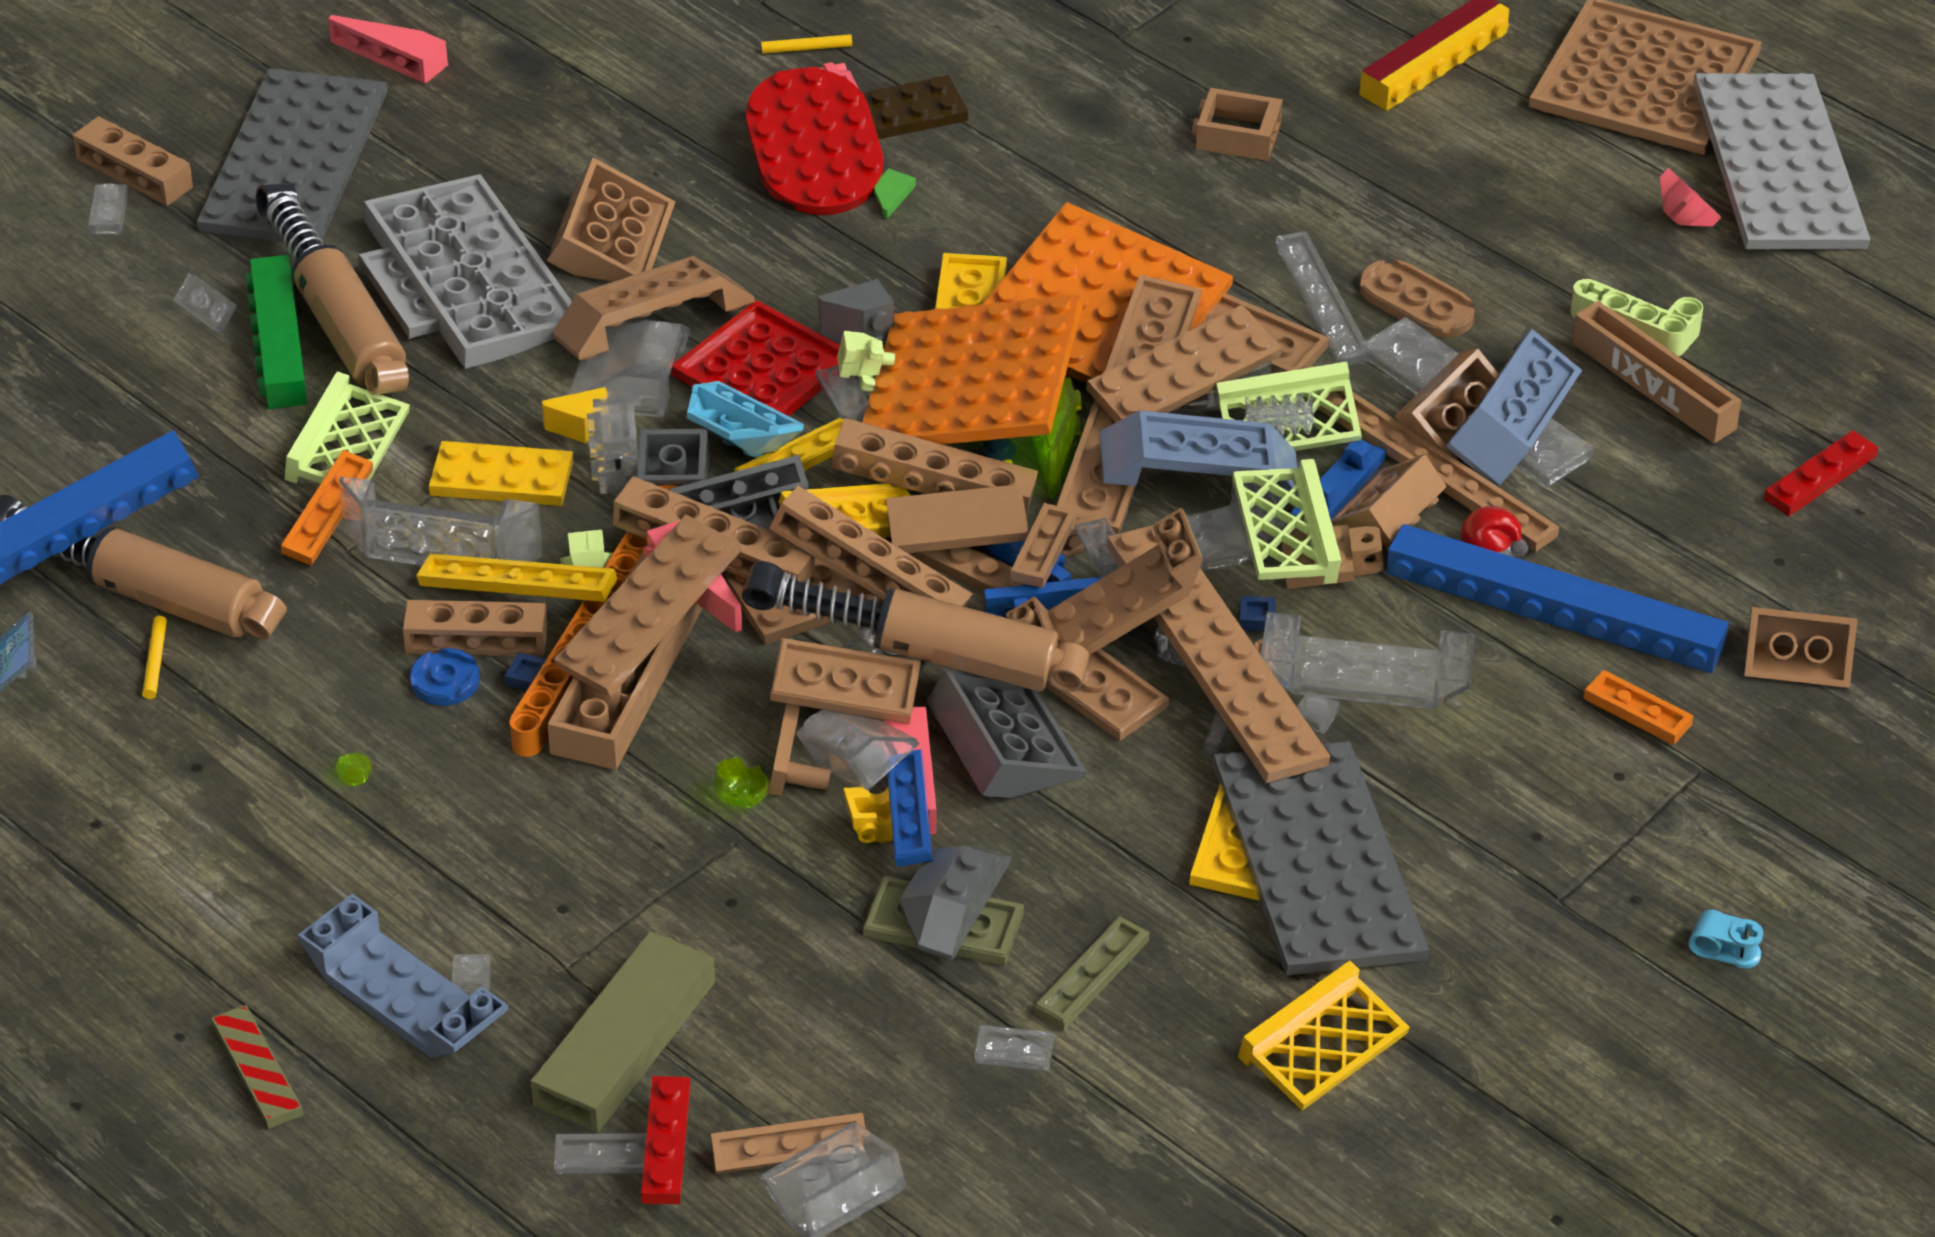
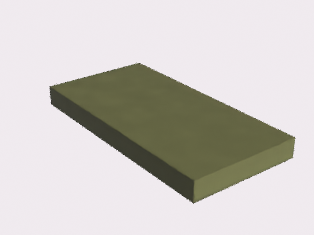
(987, 941)

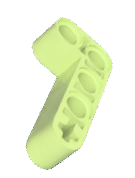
(1671, 328)

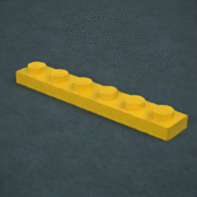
(517, 577)

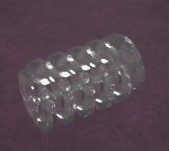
(1282, 414)

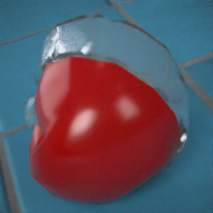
(1494, 530)

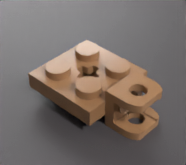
(1352, 554)

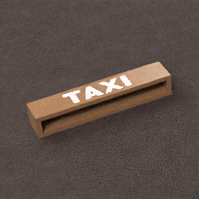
(1656, 372)

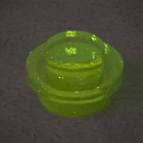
(353, 768)

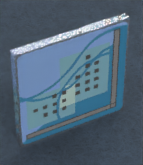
(17, 651)

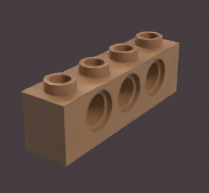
(133, 161)
(475, 627)

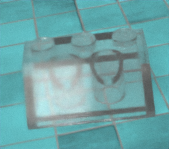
(855, 745)
(835, 1181)

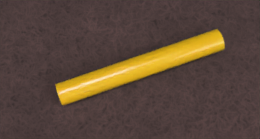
(806, 44)
(154, 657)

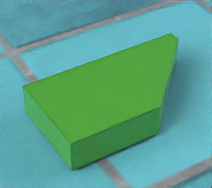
(892, 190)

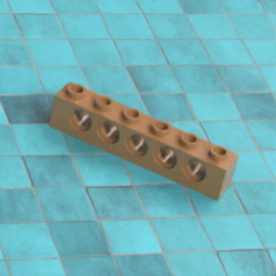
(922, 463)
(648, 506)
(859, 551)

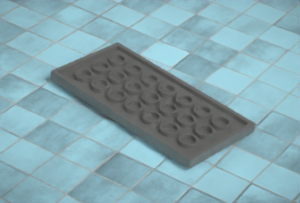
(299, 133)
(1321, 865)

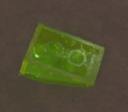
(1056, 449)

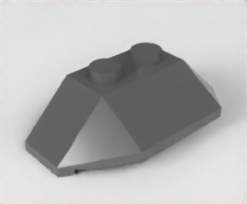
(749, 492)
(950, 895)

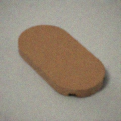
(1419, 296)

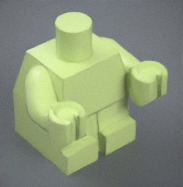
(862, 357)
(586, 549)

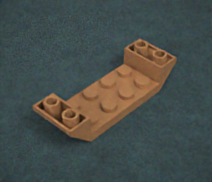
(639, 295)
(1125, 595)

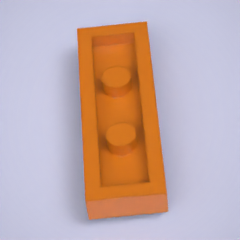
(1638, 707)

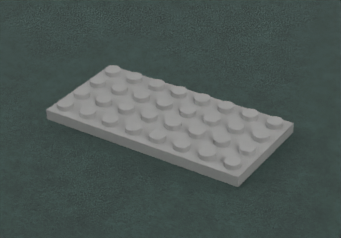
(1780, 161)

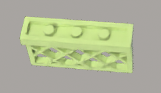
(1315, 380)
(324, 419)
(1313, 512)

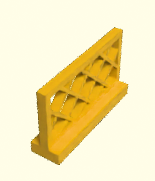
(1297, 1019)

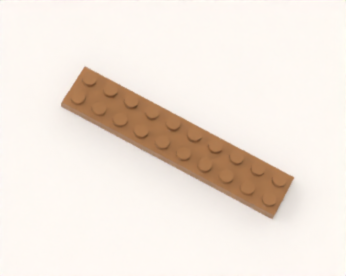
(1154, 316)
(1232, 673)

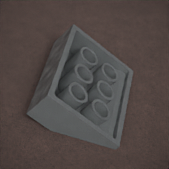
(1003, 735)

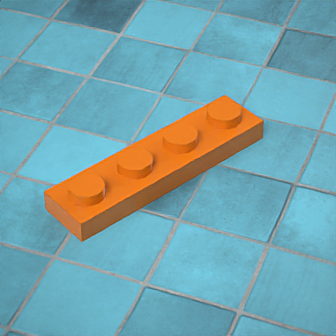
(323, 510)

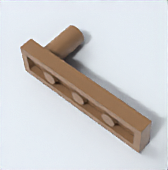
(792, 772)

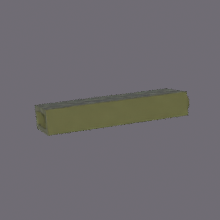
(623, 1032)

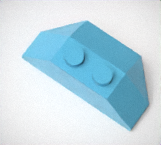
(740, 419)

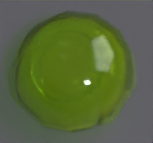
(740, 785)

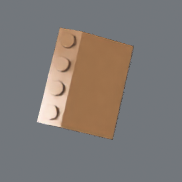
(610, 226)

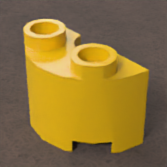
(869, 814)

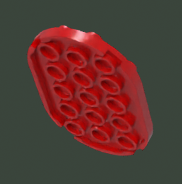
(814, 140)

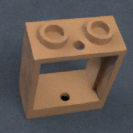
(1234, 139)

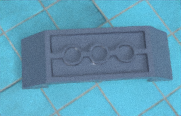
(1514, 408)
(1191, 446)
(394, 982)

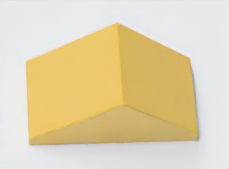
(569, 414)

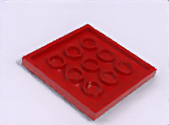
(762, 358)

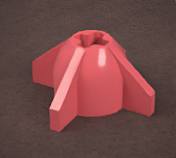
(1684, 203)

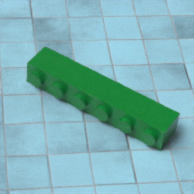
(278, 332)

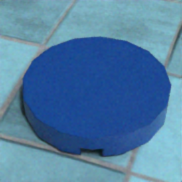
(445, 677)

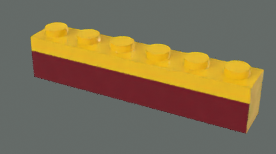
(1433, 52)

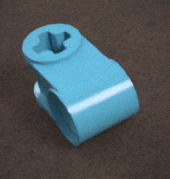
(1724, 936)

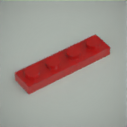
(1820, 473)
(666, 1140)

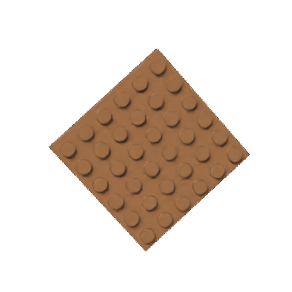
(1638, 73)

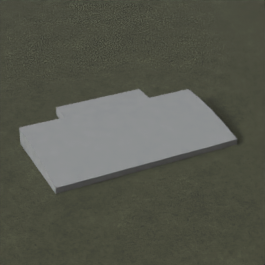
(462, 270)

